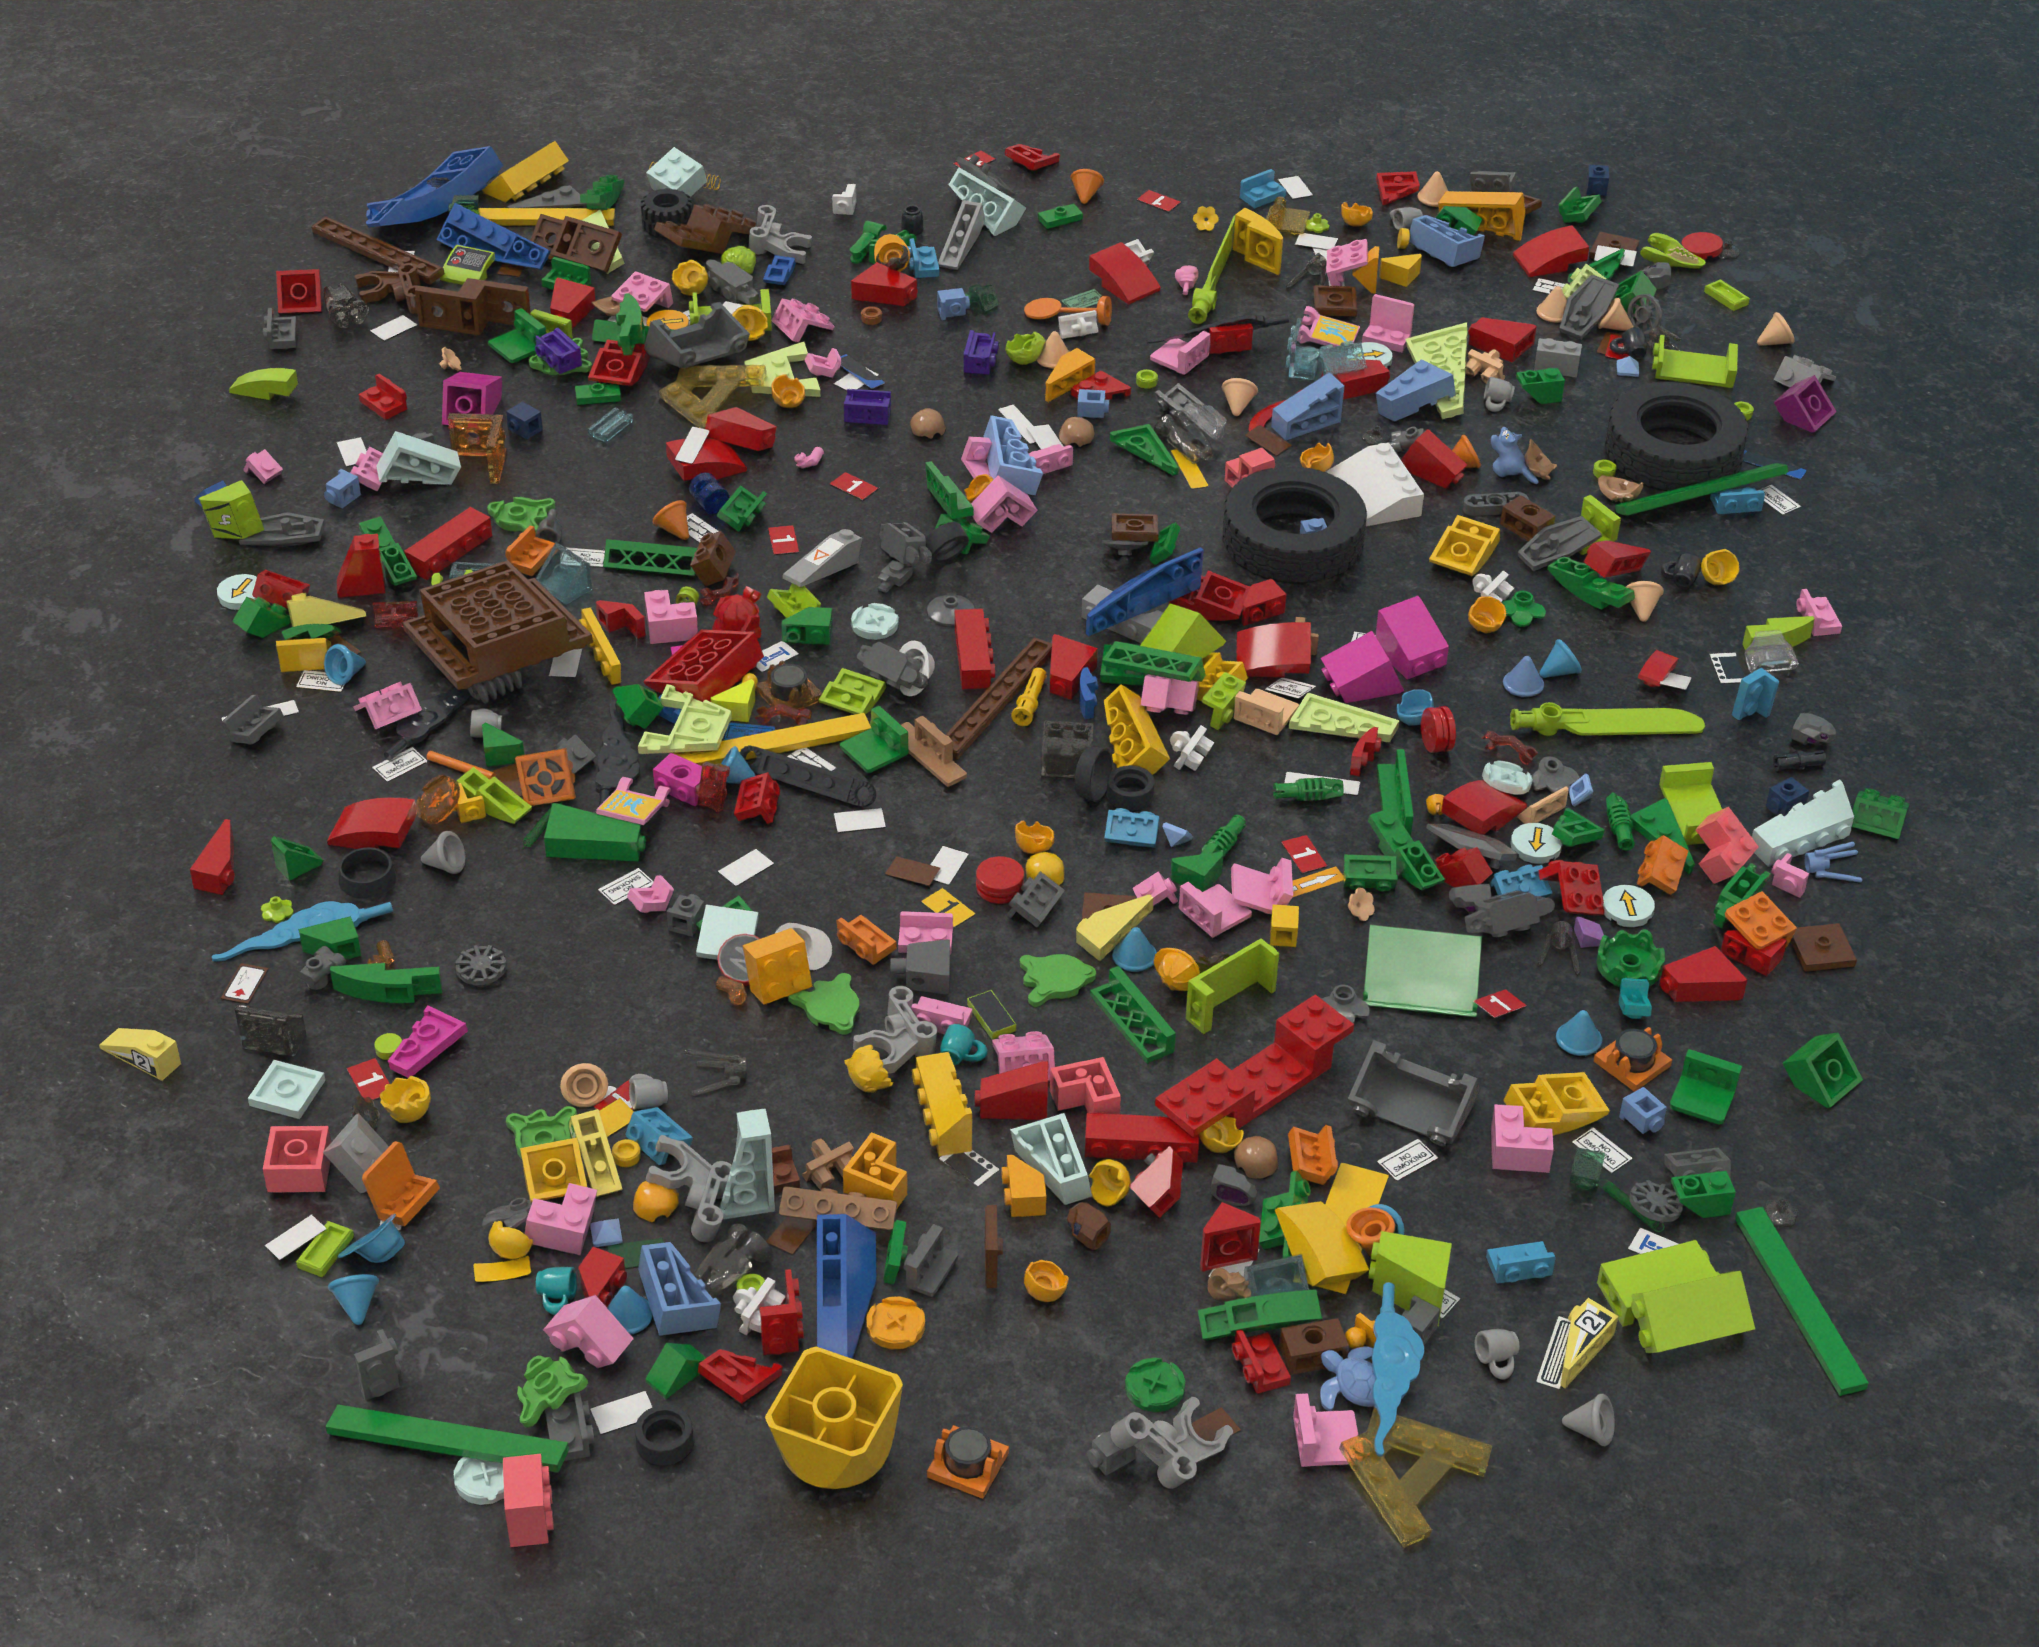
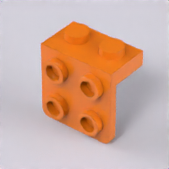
(1760, 921)
(395, 1186)

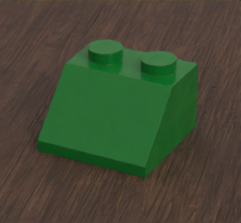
(1634, 286)
(1823, 1069)

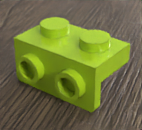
(792, 600)
(1222, 698)

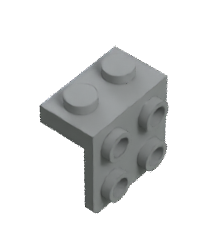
(1799, 368)

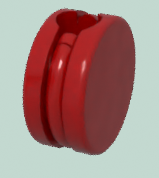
(1438, 729)
(999, 879)

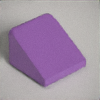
(1587, 932)

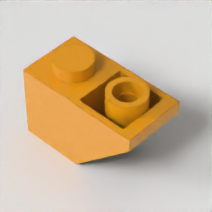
(1025, 1188)

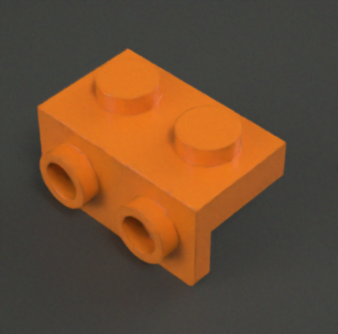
(528, 552)
(1662, 864)
(865, 939)
(1313, 1154)

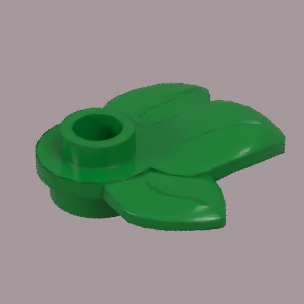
(1523, 608)

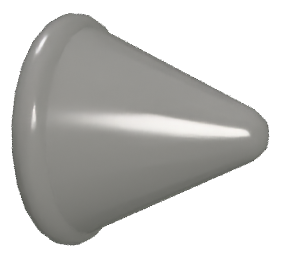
(446, 853)
(1593, 1420)

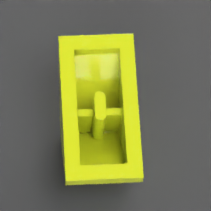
(738, 700)

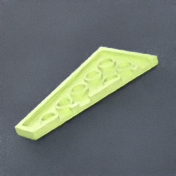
(1447, 351)

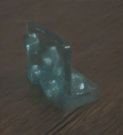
(1297, 358)
(1340, 359)

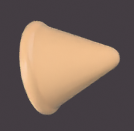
(1433, 190)
(1553, 306)
(1615, 318)
(1776, 332)
(1052, 351)
(1239, 393)
(1646, 597)
(584, 1085)

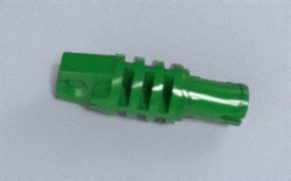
(1309, 789)
(1620, 821)
(1225, 836)

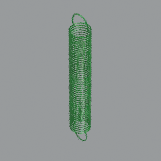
(537, 835)
(1612, 1188)

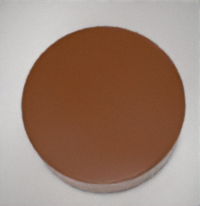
(871, 315)

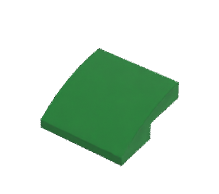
(312, 630)

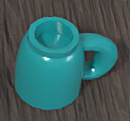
(958, 1042)
(556, 1284)

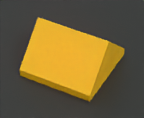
(302, 654)
(551, 1168)

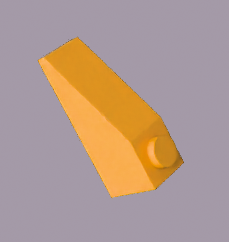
(1069, 371)

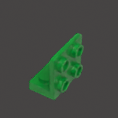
(521, 341)
(880, 744)
(1879, 813)

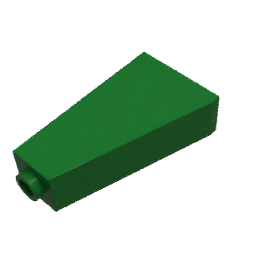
(591, 836)

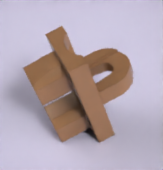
(826, 1160)

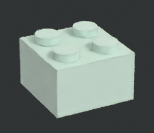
(677, 172)

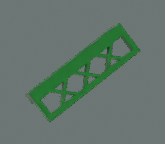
(947, 493)
(649, 550)
(1155, 662)
(1395, 789)
(1145, 1016)

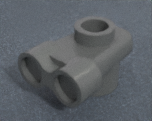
(1404, 439)
(318, 967)

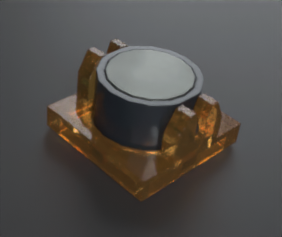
(788, 686)

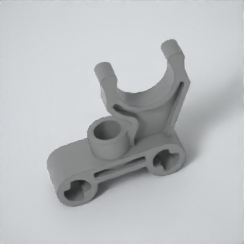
(769, 238)
(904, 1032)
(703, 1179)
(1171, 1447)

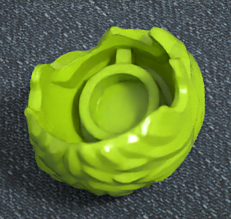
(741, 257)
(1025, 348)

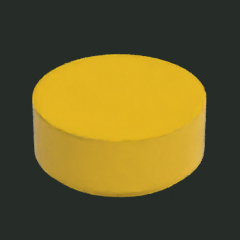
(1403, 238)
(626, 1153)

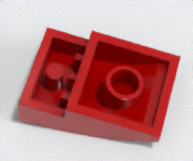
(1552, 252)
(1123, 273)
(617, 368)
(713, 458)
(1216, 598)
(1275, 649)
(1481, 807)
(374, 823)

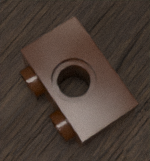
(1525, 517)
(713, 558)
(1304, 1344)

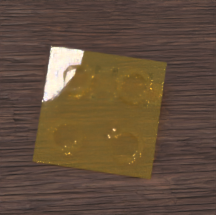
(1286, 218)

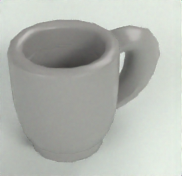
(1403, 216)
(1499, 392)
(481, 716)
(647, 1092)
(1497, 1346)

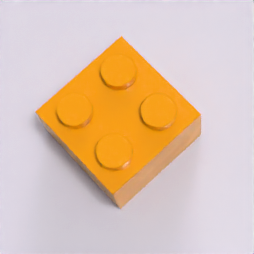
(777, 966)

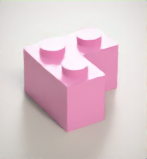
(1002, 501)
(668, 621)
(1167, 692)
(1519, 1146)
(563, 1225)
(590, 1328)

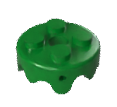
(1636, 949)

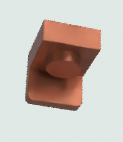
(784, 1169)

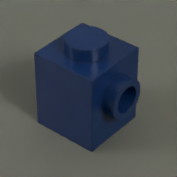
(1597, 180)
(524, 420)
(1785, 796)

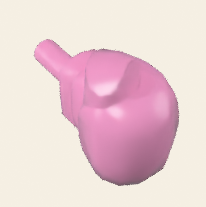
(1186, 277)

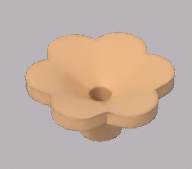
(450, 359)
(1361, 904)

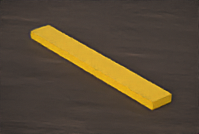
(530, 216)
(786, 739)

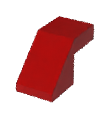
(618, 615)

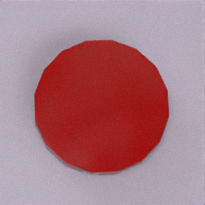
(1703, 244)

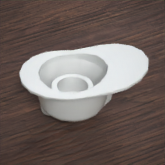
(918, 652)
(816, 941)

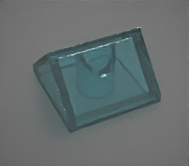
(565, 574)
(1277, 1276)

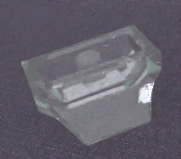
(1207, 419)
(1770, 652)

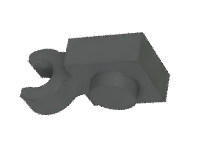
(894, 574)

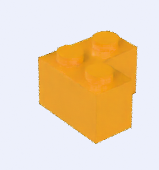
(875, 1171)

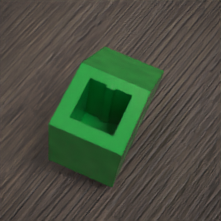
(1460, 217)
(1543, 385)
(260, 617)
(808, 626)
(638, 704)
(337, 935)
(1706, 1193)

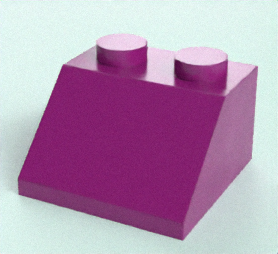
(1805, 405)

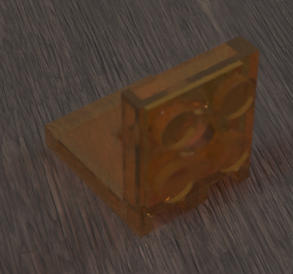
(489, 443)

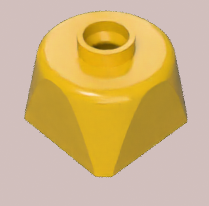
(835, 1419)

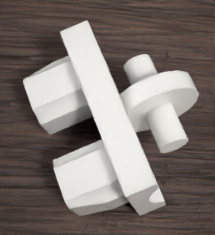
(1078, 324)
(1483, 584)
(1182, 742)
(750, 1301)

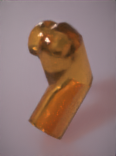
(385, 954)
(735, 990)

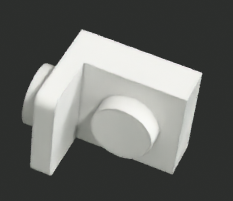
(845, 202)

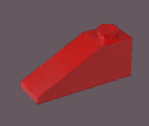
(1615, 558)
(215, 865)

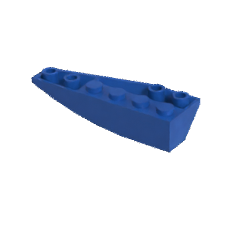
(477, 232)
(1148, 591)
(843, 1281)

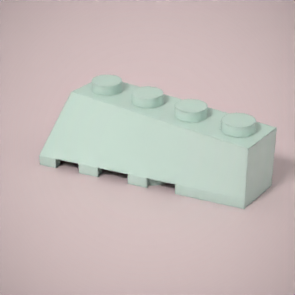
(999, 209)
(1806, 826)
(751, 1175)

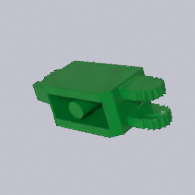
(1739, 888)

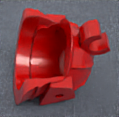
(738, 612)

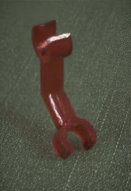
(711, 596)
(766, 713)
(1525, 753)

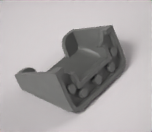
(709, 339)
(1413, 1095)

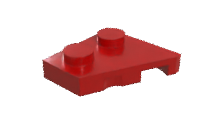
(1030, 157)
(1396, 185)
(1103, 382)
(738, 1374)

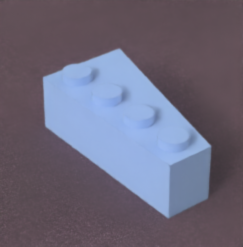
(1010, 456)

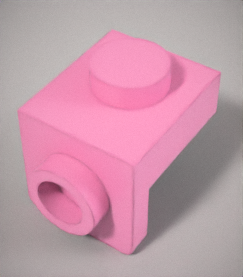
(824, 366)
(262, 466)
(1789, 877)
(1156, 887)
(652, 898)

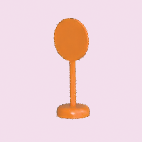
(1049, 307)

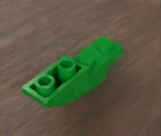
(604, 192)
(631, 324)
(394, 562)
(1587, 585)
(1411, 857)
(388, 986)
(1260, 1313)

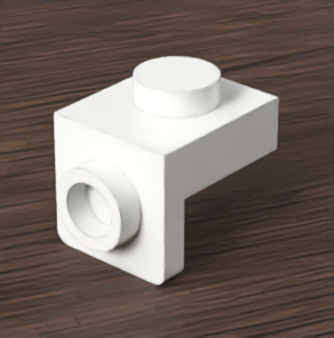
(1139, 250)

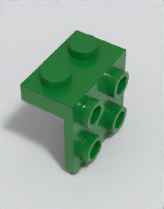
(1706, 1087)

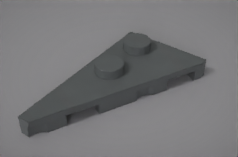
(561, 198)

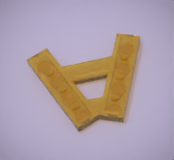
(722, 379)
(1396, 1497)

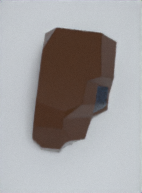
(1089, 1225)

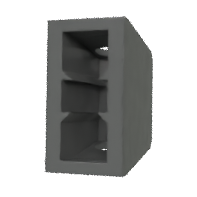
(925, 966)

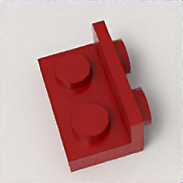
(384, 398)
(277, 588)
(757, 797)
(1260, 1362)

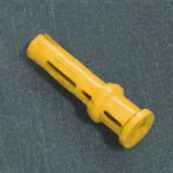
(1027, 702)

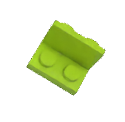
(1601, 518)

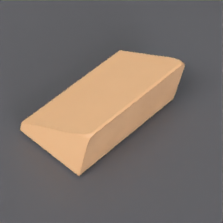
(1545, 807)

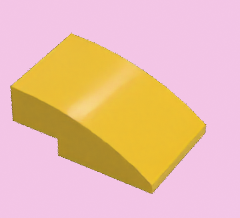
(1258, 240)
(1466, 545)
(1214, 669)
(1558, 1102)
(1323, 1242)

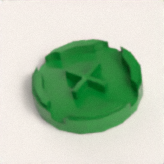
(1155, 1385)

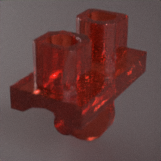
(394, 613)
(712, 785)

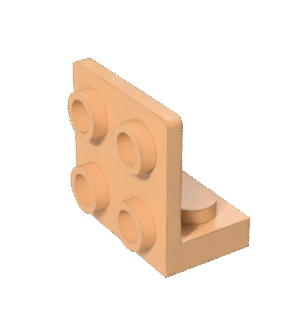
(1264, 710)

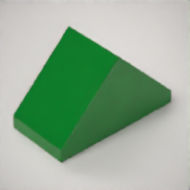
(500, 746)
(294, 858)
(1197, 869)
(674, 1368)

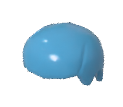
(1413, 705)

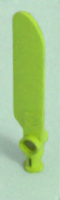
(1206, 298)
(1607, 721)

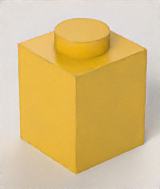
(1284, 925)

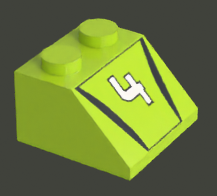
(232, 512)

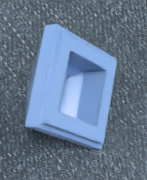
(1628, 367)
(1580, 790)
(1176, 835)
(606, 1233)

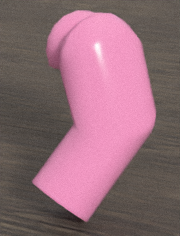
(809, 461)

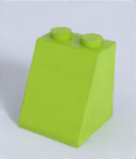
(1184, 633)
(1412, 1265)

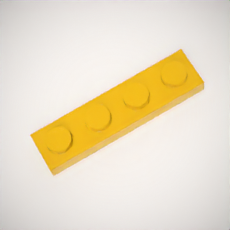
(601, 647)

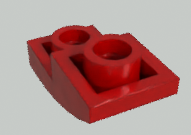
(1657, 668)
(1365, 750)

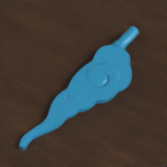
(287, 931)
(1394, 1363)

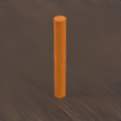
(456, 764)

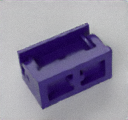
(558, 351)
(980, 353)
(867, 406)

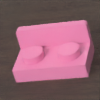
(1053, 458)
(367, 468)
(1819, 607)
(924, 927)
(941, 1013)

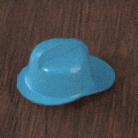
(378, 1244)

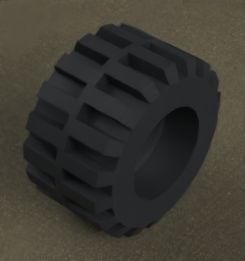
(665, 206)

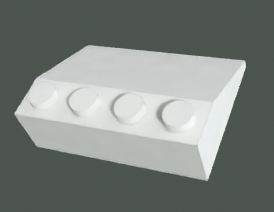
(1382, 484)

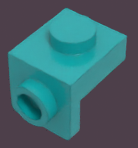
(1634, 998)

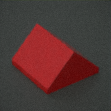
(299, 291)
(1229, 1238)

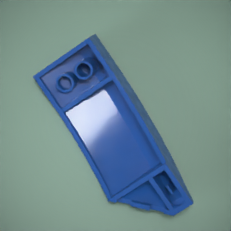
(468, 174)

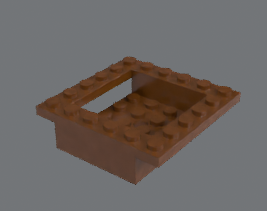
(499, 619)

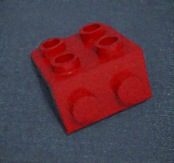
(1231, 338)
(1578, 886)
(779, 1322)

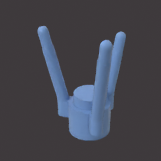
(1819, 860)

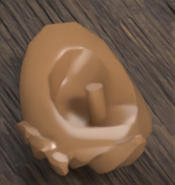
(607, 306)
(1538, 462)
(1619, 489)
(1227, 1286)

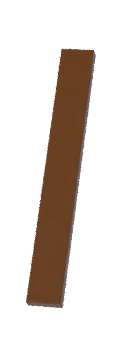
(375, 248)
(998, 695)

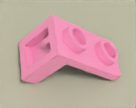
(976, 454)

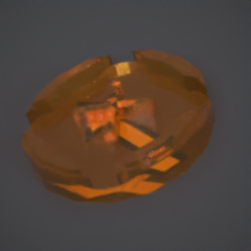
(438, 799)

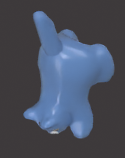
(1510, 458)

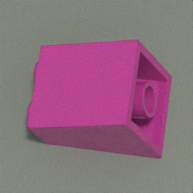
(470, 394)
(1411, 638)
(1361, 670)

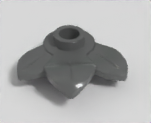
(1555, 777)
(1346, 1003)
(511, 1214)

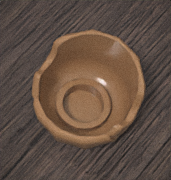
(927, 423)
(1076, 431)
(1256, 1157)

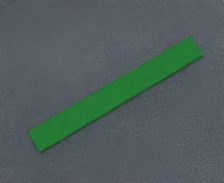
(1701, 489)
(1801, 1301)
(442, 1436)

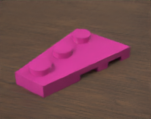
(426, 1042)

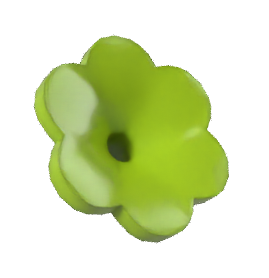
(1317, 224)
(277, 910)

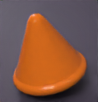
(1086, 183)
(1466, 452)
(673, 519)
(1366, 1226)

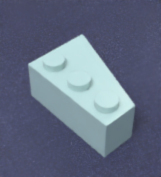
(417, 460)
(1053, 1152)

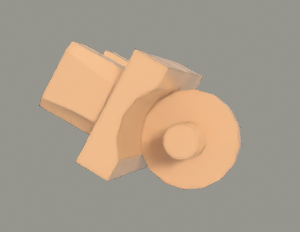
(1486, 363)

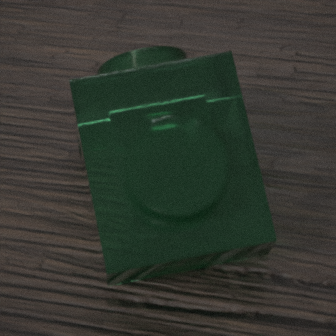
(469, 202)
(984, 295)
(1587, 1168)

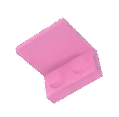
(1345, 258)
(645, 291)
(794, 317)
(1389, 323)
(1182, 355)
(393, 704)
(1260, 889)
(1211, 909)
(1023, 1051)
(1321, 1433)

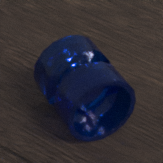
(708, 492)

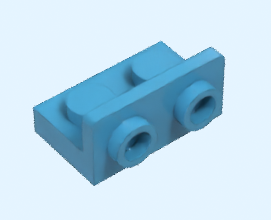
(1261, 189)
(923, 261)
(1738, 500)
(1755, 694)
(1132, 828)
(1524, 879)
(647, 1127)
(1520, 1262)

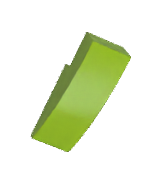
(266, 383)
(1793, 629)
(498, 798)

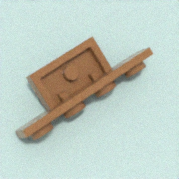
(933, 751)
(810, 1203)

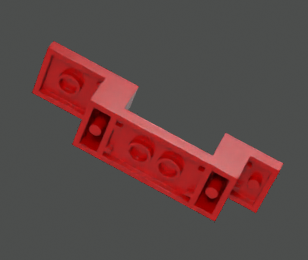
(1297, 1056)

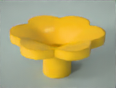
(1203, 213)

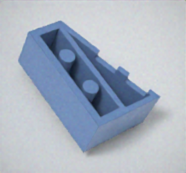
(1444, 242)
(1414, 388)
(1310, 409)
(674, 1293)

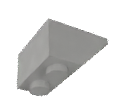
(1558, 355)
(355, 1150)

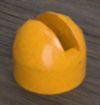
(1434, 804)

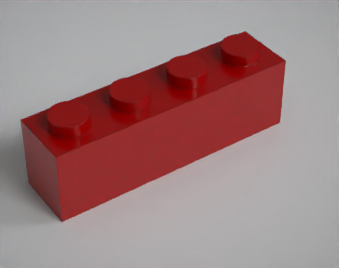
(449, 542)
(973, 649)
(1136, 1137)

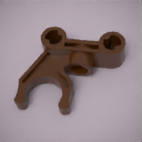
(400, 283)

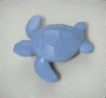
(1352, 1378)

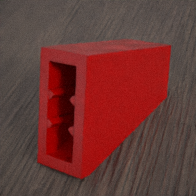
(884, 286)
(572, 300)
(1506, 337)
(1364, 381)
(741, 429)
(1433, 461)
(362, 568)
(1067, 662)
(1703, 978)
(1015, 1094)

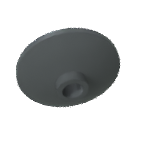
(1124, 547)
(942, 608)

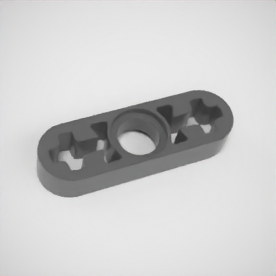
(1481, 503)

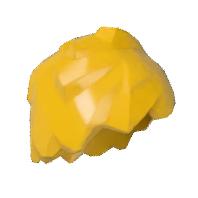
(690, 277)
(752, 320)
(867, 1070)
(406, 1099)

